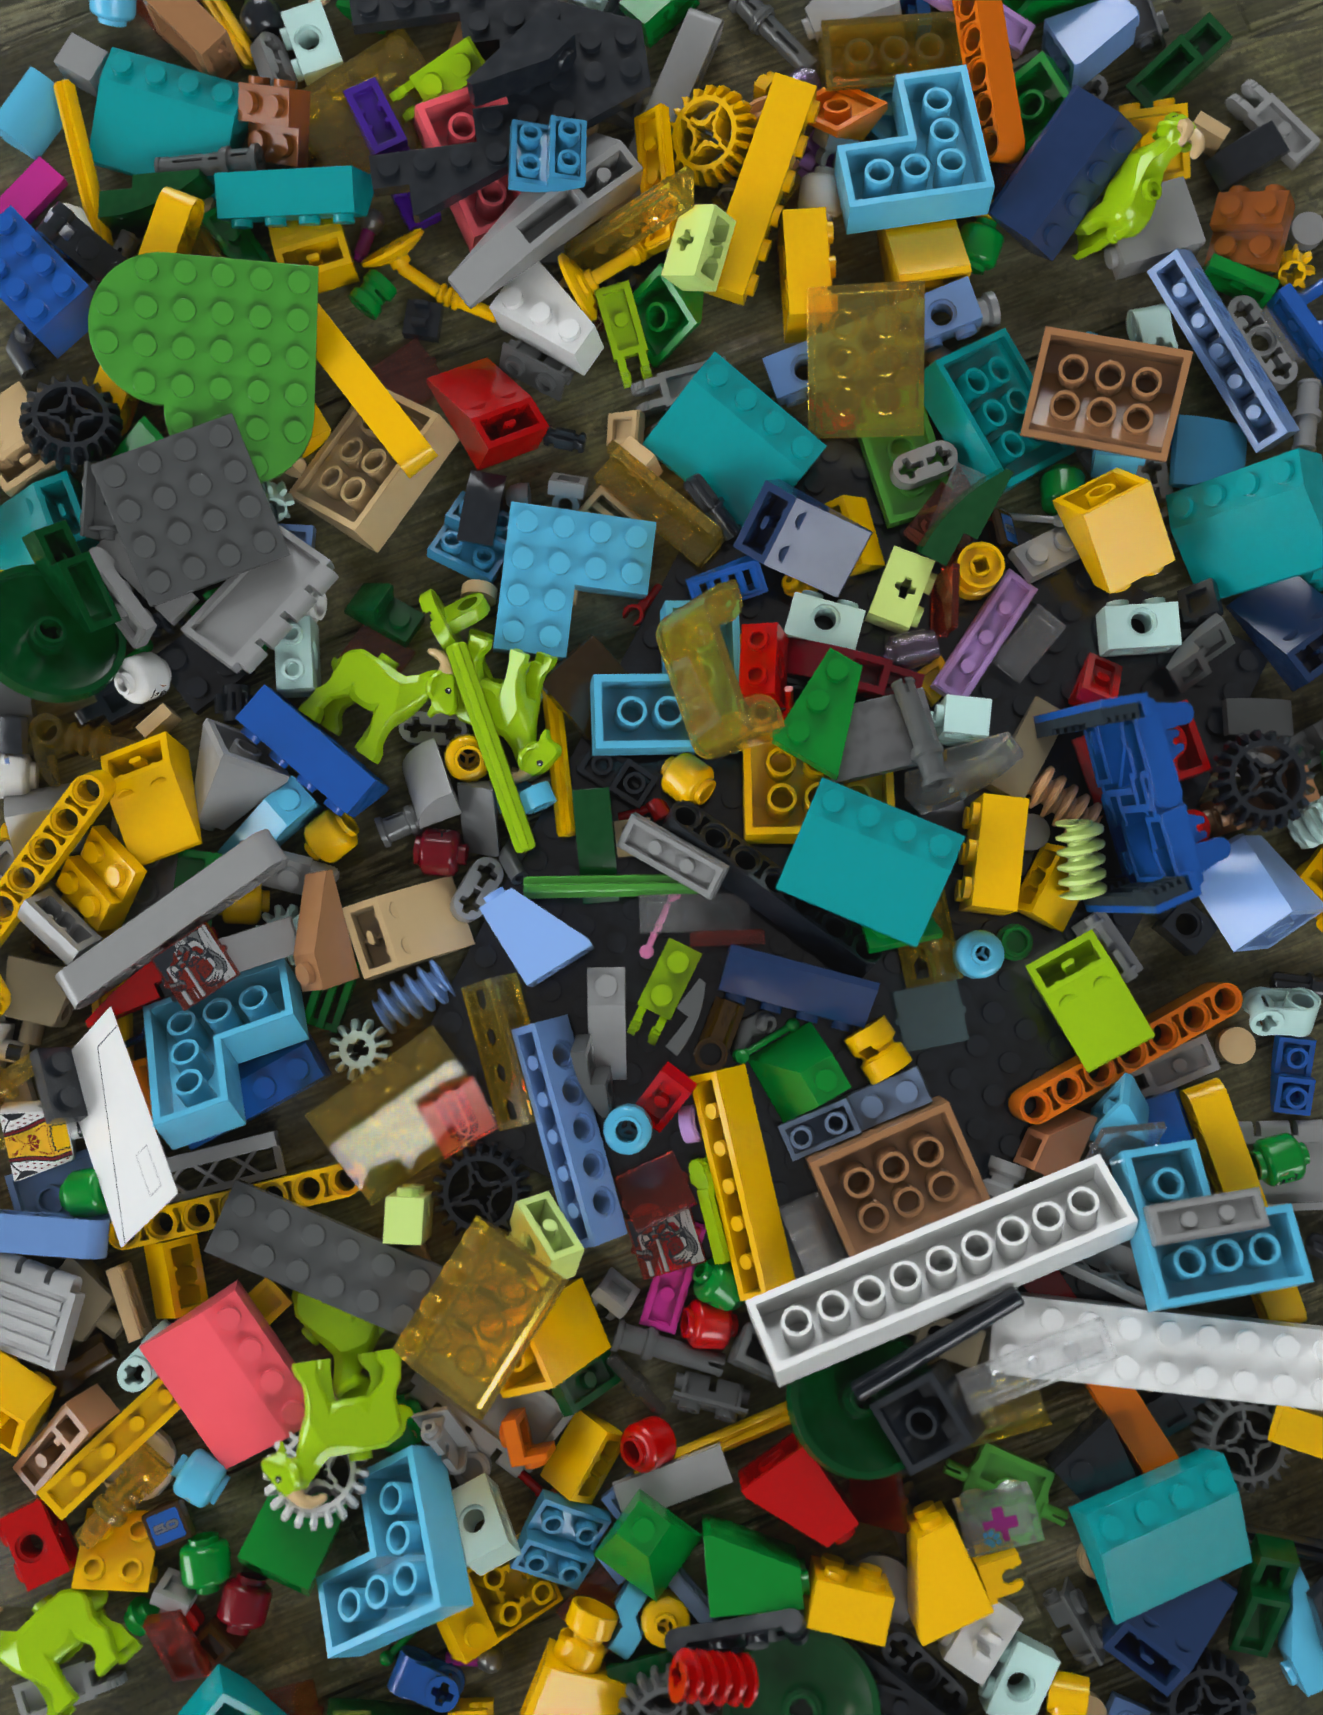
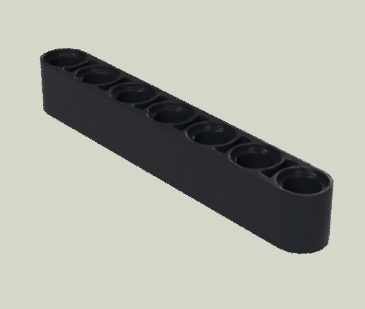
(754, 881)

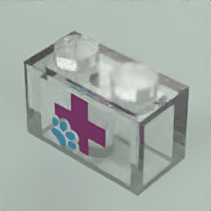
(998, 1518)

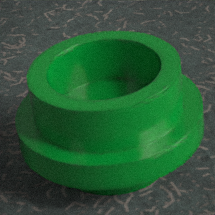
(1016, 941)
(137, 1613)

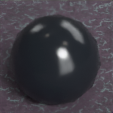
(261, 16)

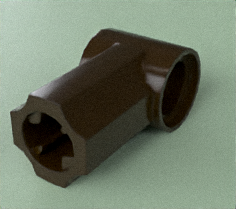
(720, 1030)
(83, 1362)

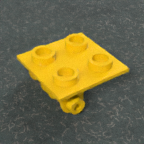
(118, 1560)

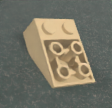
(17, 463)
(406, 928)

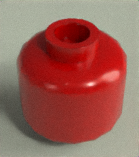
(707, 1326)
(648, 1444)

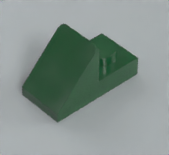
(380, 611)
(585, 1385)

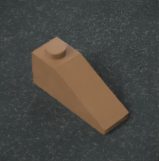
(322, 939)
(65, 1436)

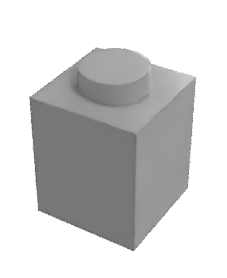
(81, 63)

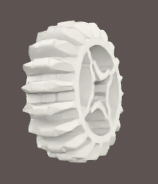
(330, 1487)

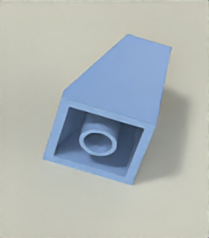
(1256, 895)
(532, 936)

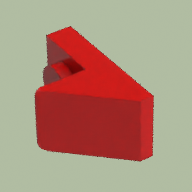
(1096, 681)
(666, 1095)

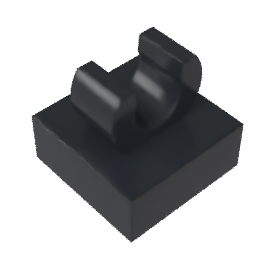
(423, 320)
(1200, 602)

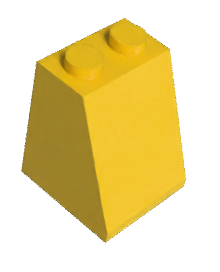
(924, 253)
(1116, 529)
(563, 1344)
(940, 1576)
(566, 1691)

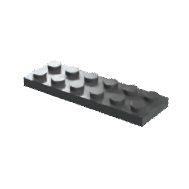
(321, 1257)

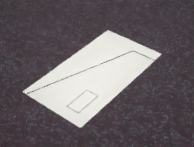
(120, 1131)

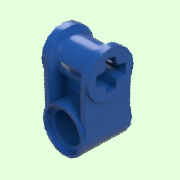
(420, 1679)

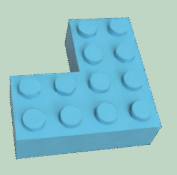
(927, 172)
(561, 552)
(641, 711)
(198, 1050)
(1208, 1266)
(413, 1562)

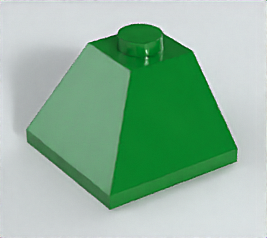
(1040, 93)
(666, 315)
(798, 1072)
(647, 1545)

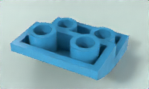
(547, 155)
(1205, 450)
(467, 558)
(560, 1539)

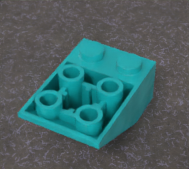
(38, 506)

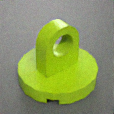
(455, 617)

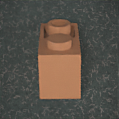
(1056, 1142)

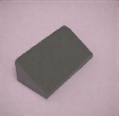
(479, 817)

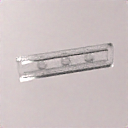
(1036, 1365)

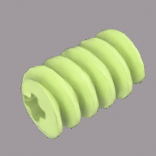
(1082, 859)

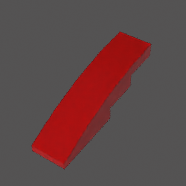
(134, 993)

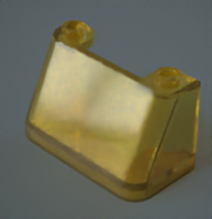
(705, 679)

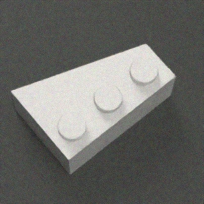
(547, 318)

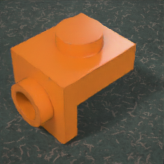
(518, 1440)

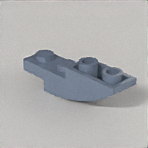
(854, 1113)

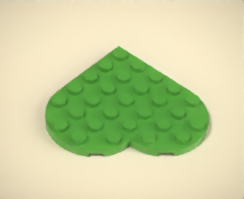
(215, 343)

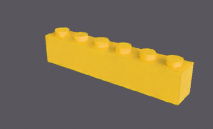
(763, 181)
(742, 1181)

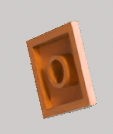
(848, 113)

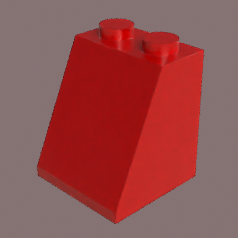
(799, 1492)

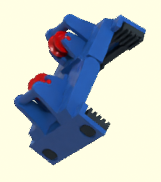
(1153, 833)

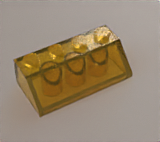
(875, 49)

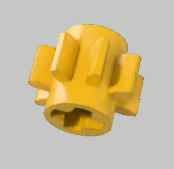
(1299, 273)

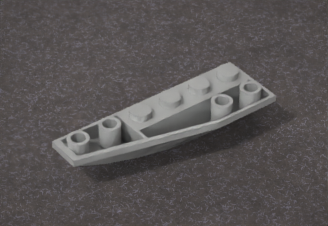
(546, 220)

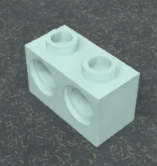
(961, 719)

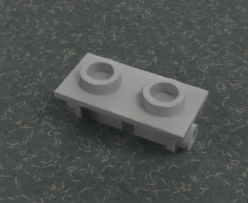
(1113, 943)
(446, 1437)

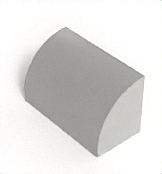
(429, 784)
(57, 925)

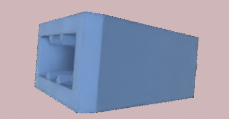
(1089, 38)

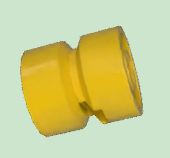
(979, 570)
(878, 1050)
(581, 1642)

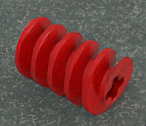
(713, 1678)

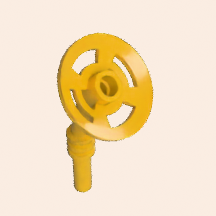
(397, 256)
(584, 283)

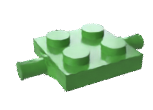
(995, 1465)

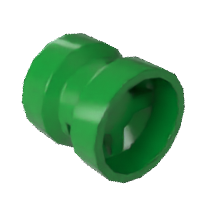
(372, 294)

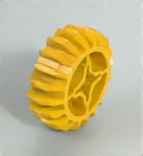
(693, 145)

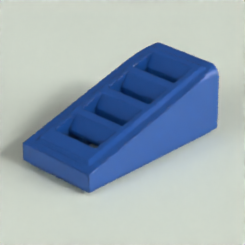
(734, 567)

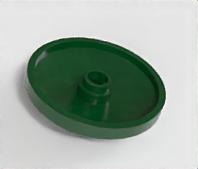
(45, 648)
(839, 1427)
(811, 1679)

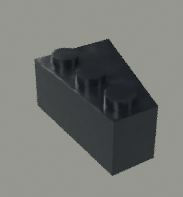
(1091, 1458)

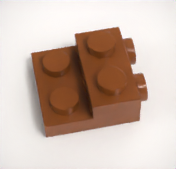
(276, 119)
(1252, 226)

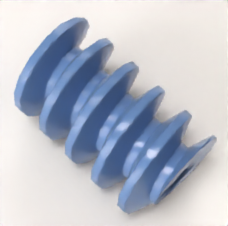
(412, 997)

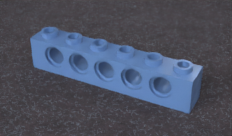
(953, 298)
(1223, 350)
(569, 1132)

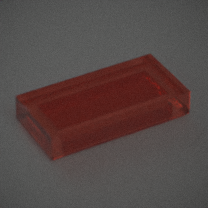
(725, 938)
(177, 1646)

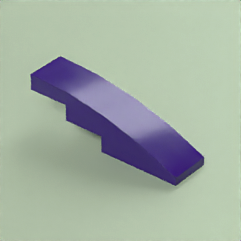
(383, 136)

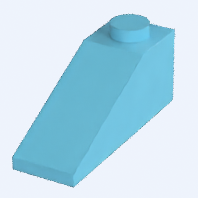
(280, 812)
(1300, 1641)

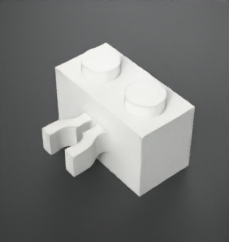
(980, 1644)

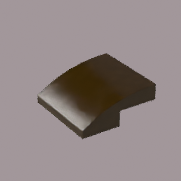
(570, 681)

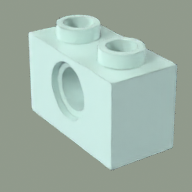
(305, 28)
(844, 614)
(1119, 638)
(298, 660)
(496, 1539)
(1025, 1698)

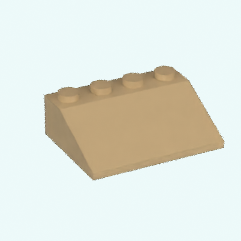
(358, 481)

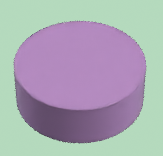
(689, 1124)

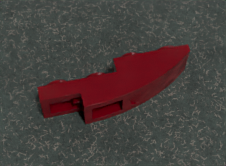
(876, 671)

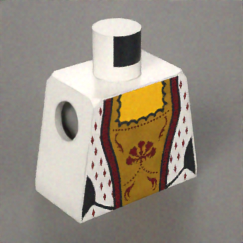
(32, 1142)

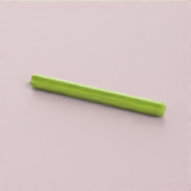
(490, 747)

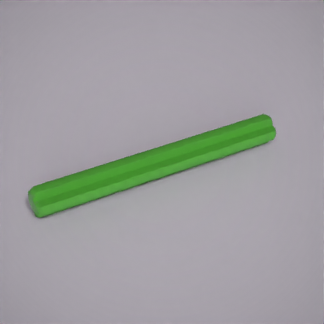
(601, 886)

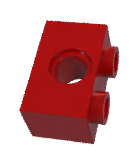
(764, 661)
(59, 1549)

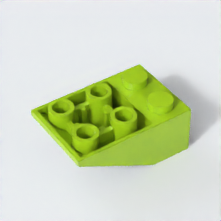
(1090, 1001)

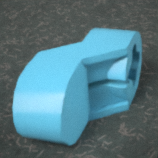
(534, 797)
(628, 1631)

